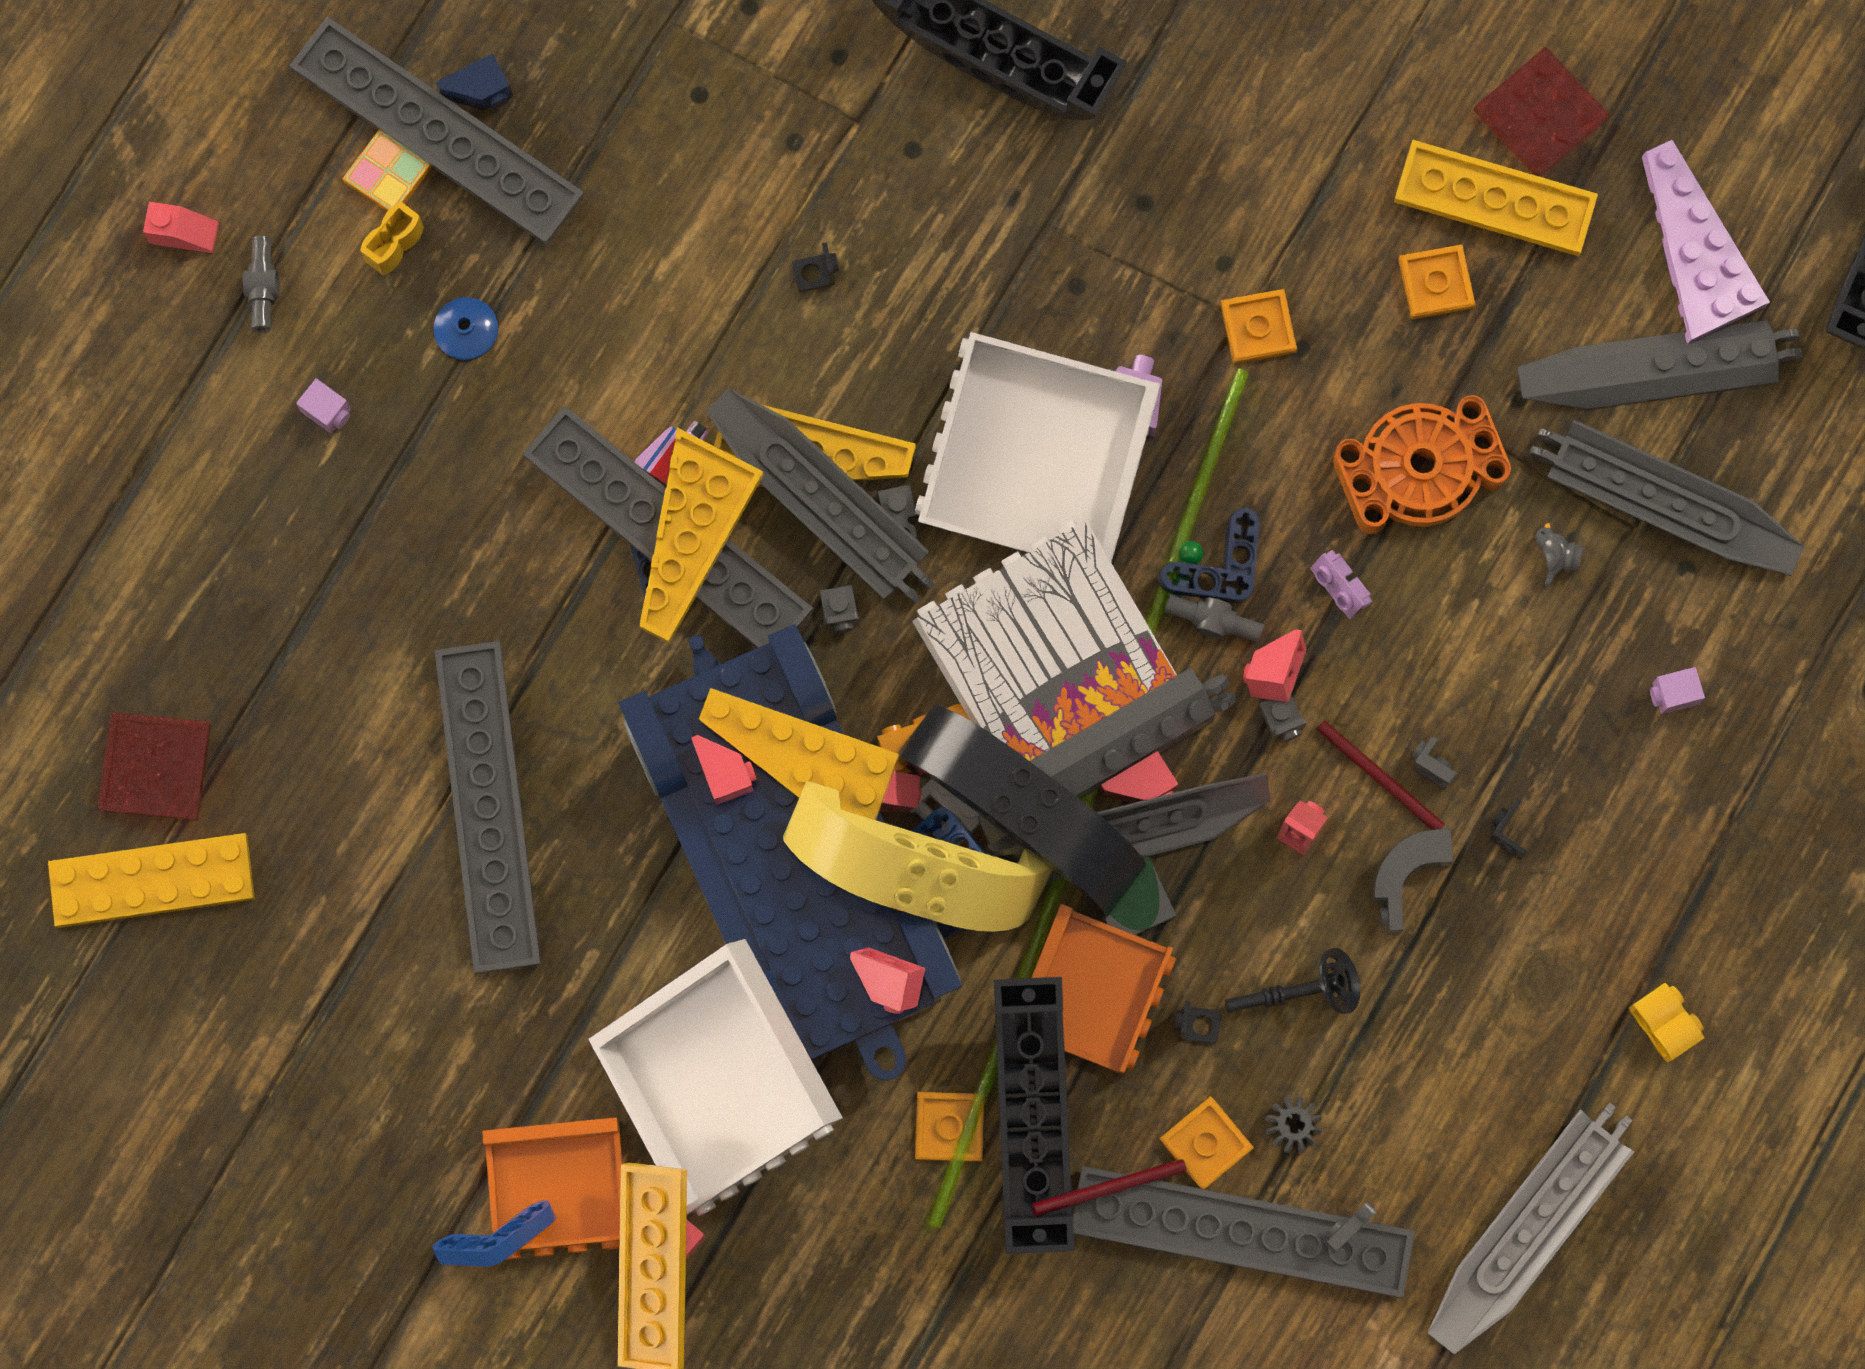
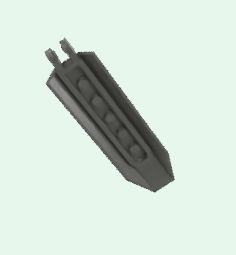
(1658, 367)
(821, 495)
(1668, 498)
(1130, 735)
(1175, 818)

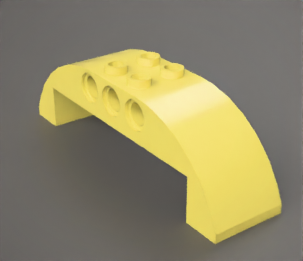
(911, 868)

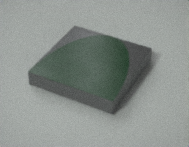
(1143, 904)

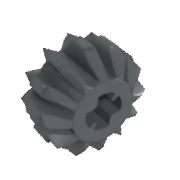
(1284, 1130)

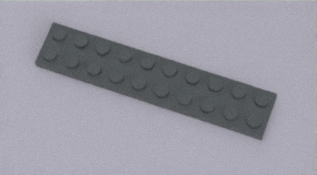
(437, 131)
(631, 506)
(487, 808)
(1245, 1234)

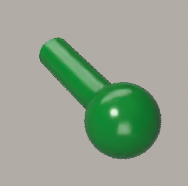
(1191, 553)

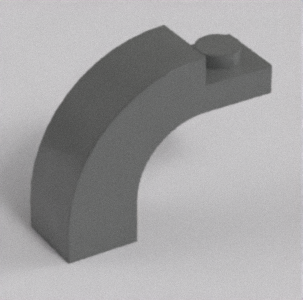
(1414, 853)

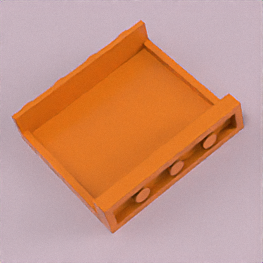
(1103, 986)
(560, 1163)

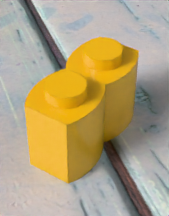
(398, 232)
(1667, 1021)

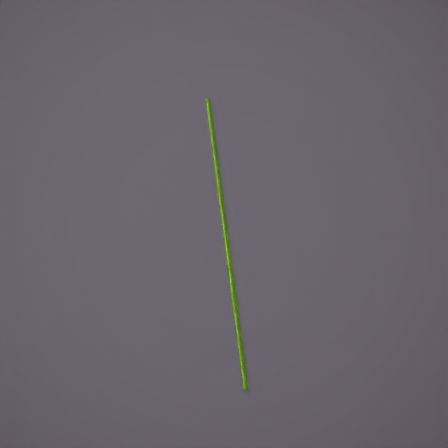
(1056, 886)

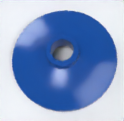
(466, 343)

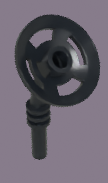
(1327, 983)

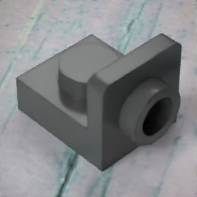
(839, 609)
(1282, 719)
(1434, 769)

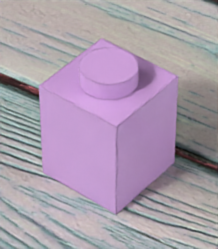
(324, 406)
(1677, 690)

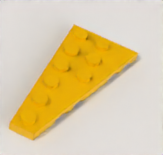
(855, 451)
(698, 513)
(803, 752)

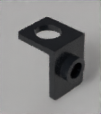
(827, 265)
(1501, 840)
(1184, 1023)

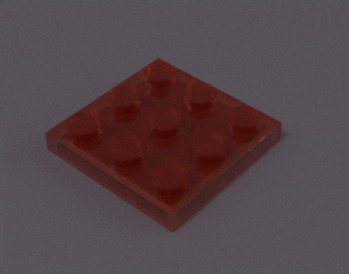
(1541, 112)
(154, 766)

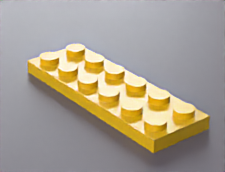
(1495, 198)
(151, 880)
(652, 1267)

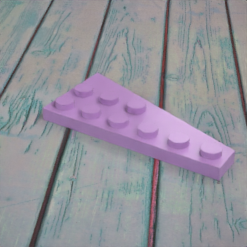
(1701, 256)

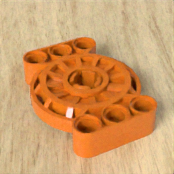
(1431, 433)

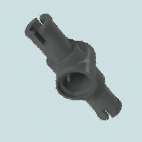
(261, 284)
(1213, 618)

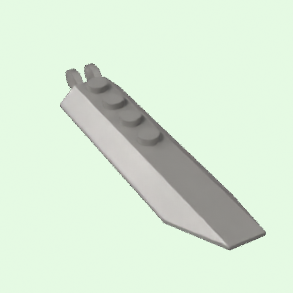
(1530, 1228)

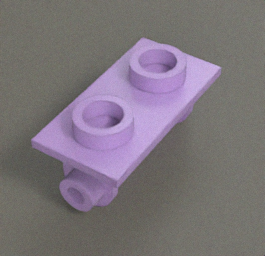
(1332, 573)

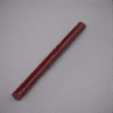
(1379, 776)
(1108, 1187)

